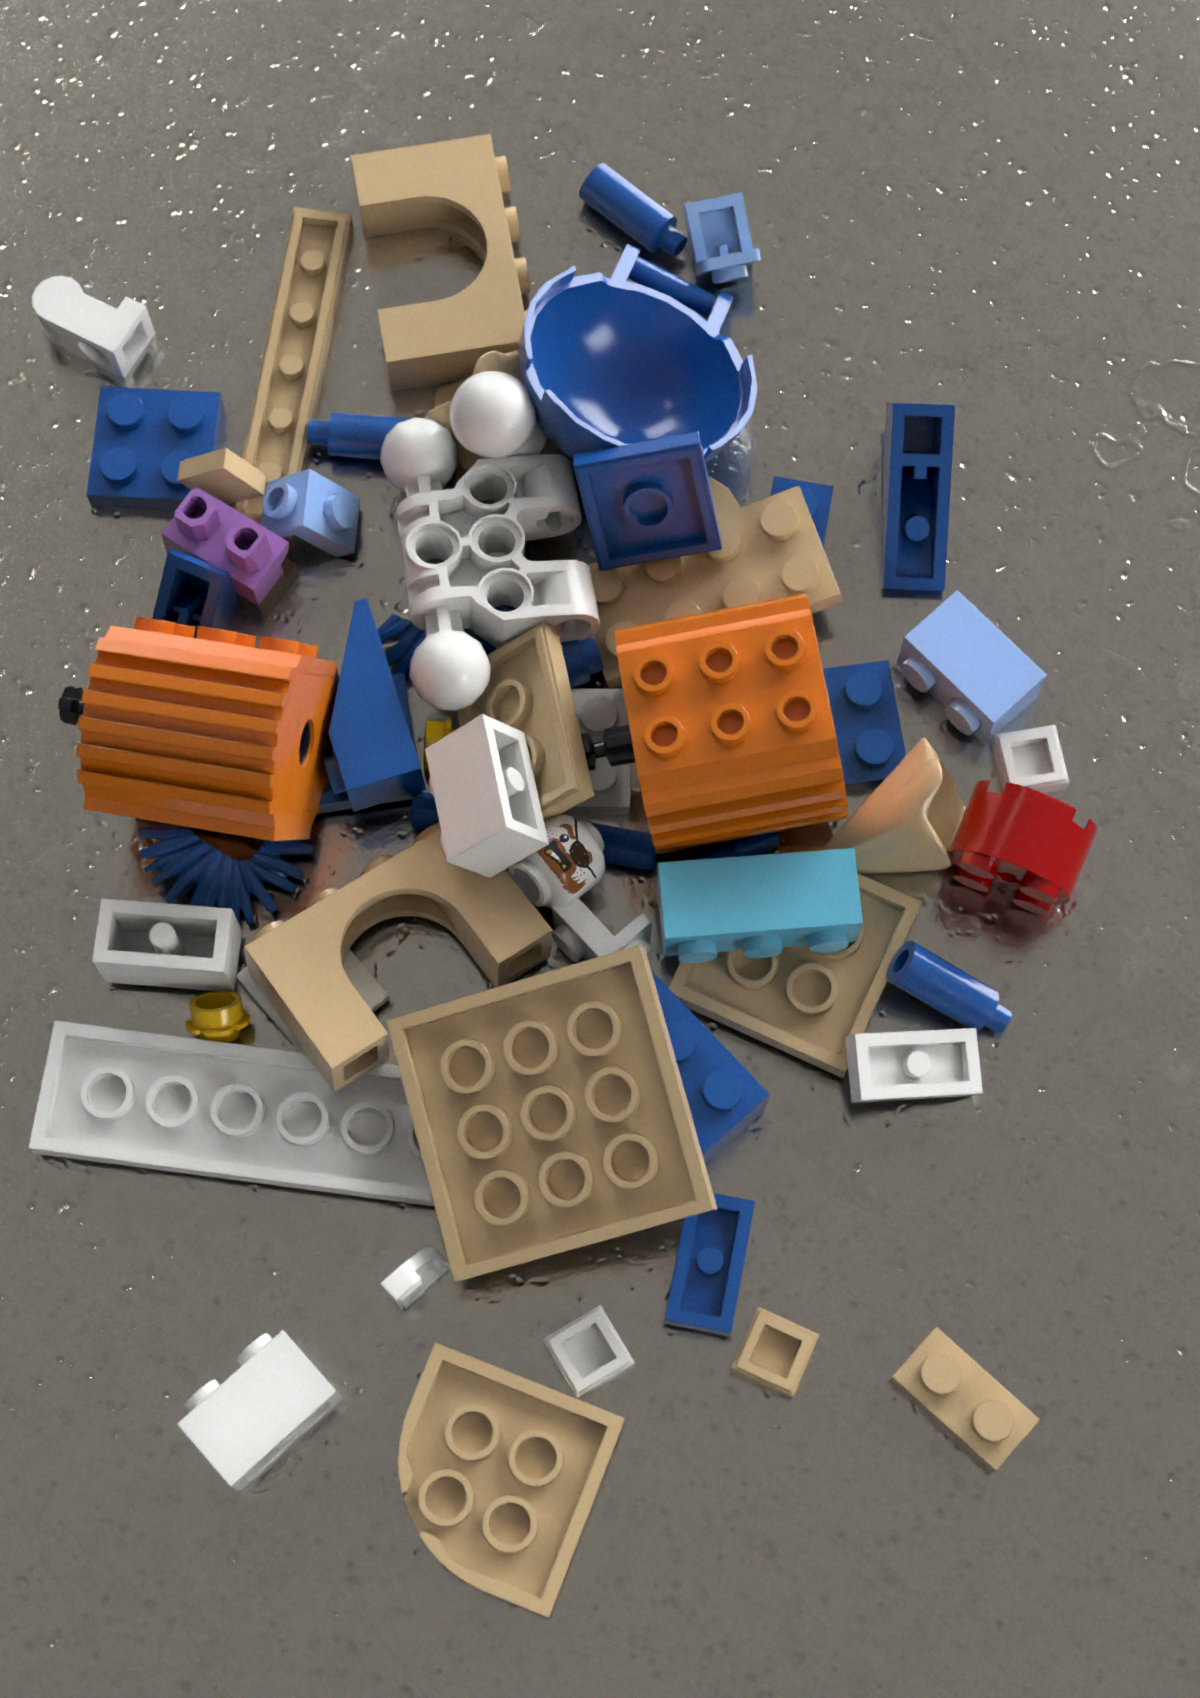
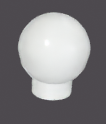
(495, 417)

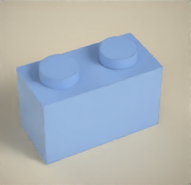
(969, 668)

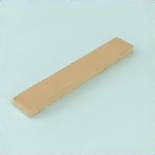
(296, 347)

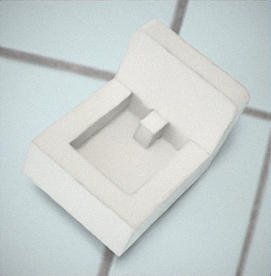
(585, 936)

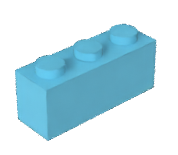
(759, 904)

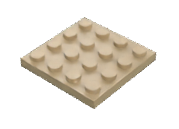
(550, 1114)

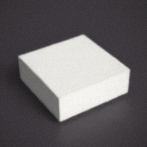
(1031, 759)
(588, 1352)

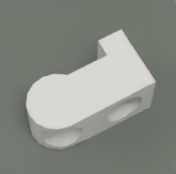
(90, 327)

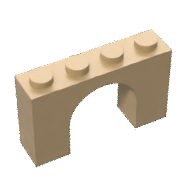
(459, 190)
(303, 959)

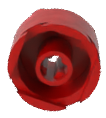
(1021, 845)

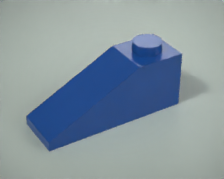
(916, 494)
(368, 726)

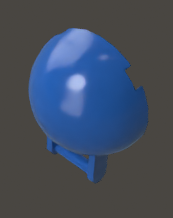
(633, 360)

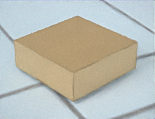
(222, 476)
(774, 1353)

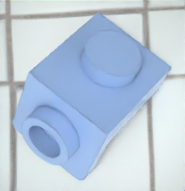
(720, 237)
(312, 510)

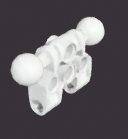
(534, 502)

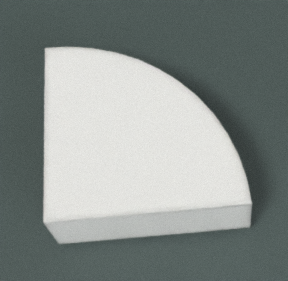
(414, 1277)

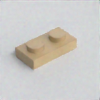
(964, 1399)

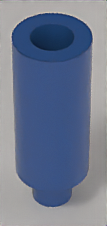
(632, 211)
(352, 434)
(947, 988)

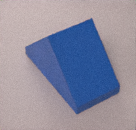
(195, 593)

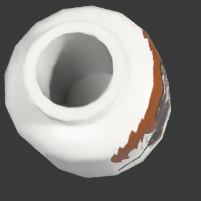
(565, 866)

